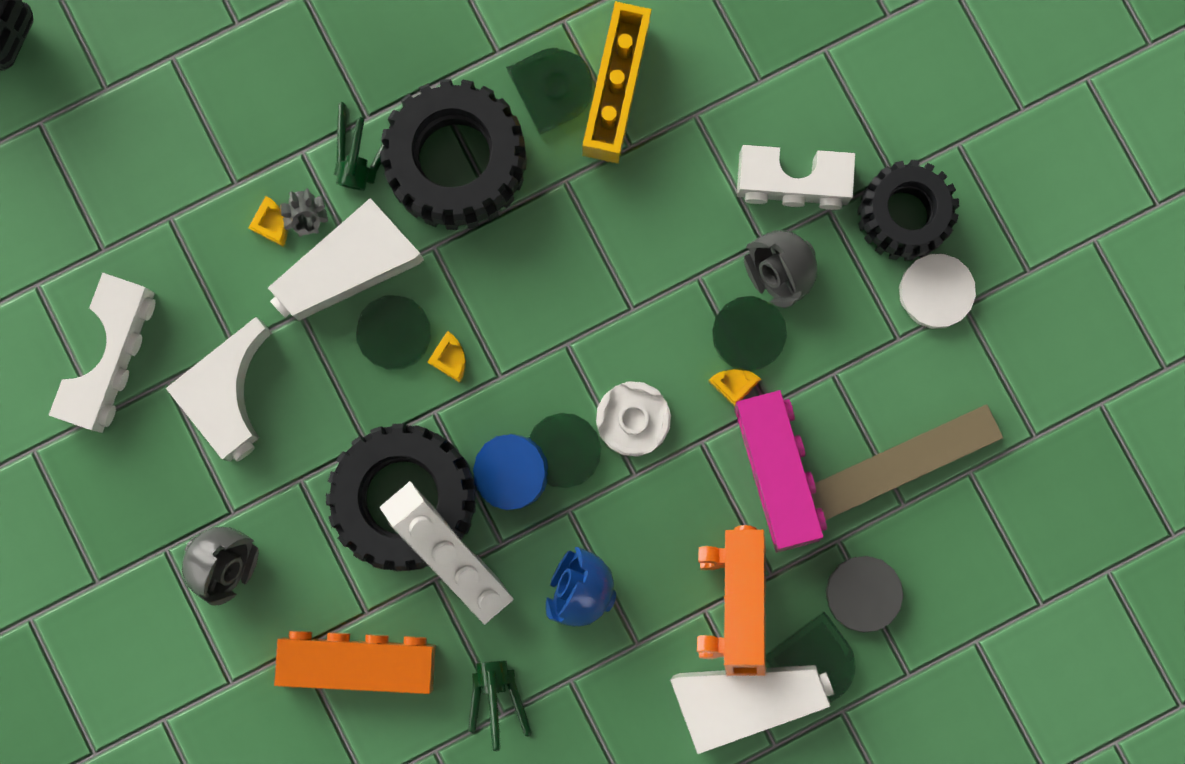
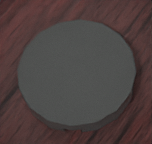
(864, 594)

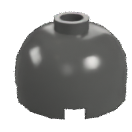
(782, 265)
(217, 563)

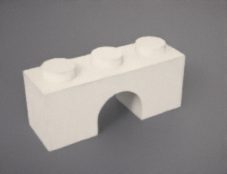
(763, 179)

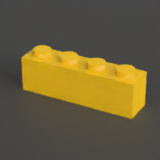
(616, 82)

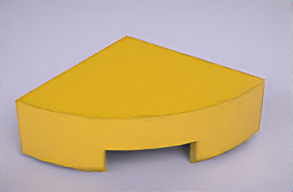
(269, 222)
(449, 357)
(734, 383)

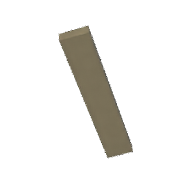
(906, 462)

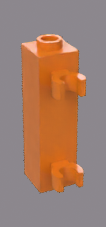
(744, 602)

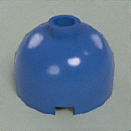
(582, 589)

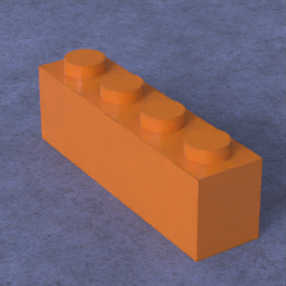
(355, 664)

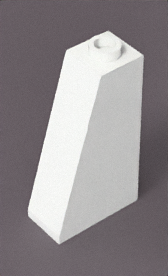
(346, 262)
(734, 707)

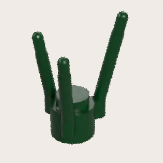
(353, 170)
(492, 679)

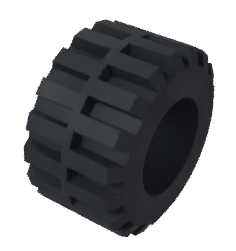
(924, 185)

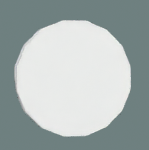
(937, 291)
(633, 419)

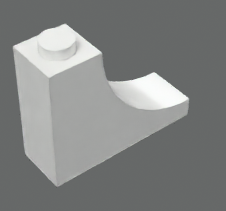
(214, 392)

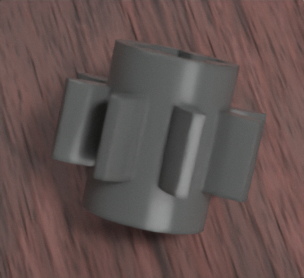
(303, 212)

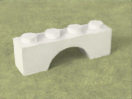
(90, 398)
(446, 553)

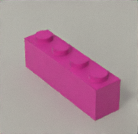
(779, 471)

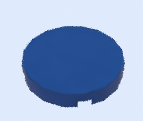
(510, 471)

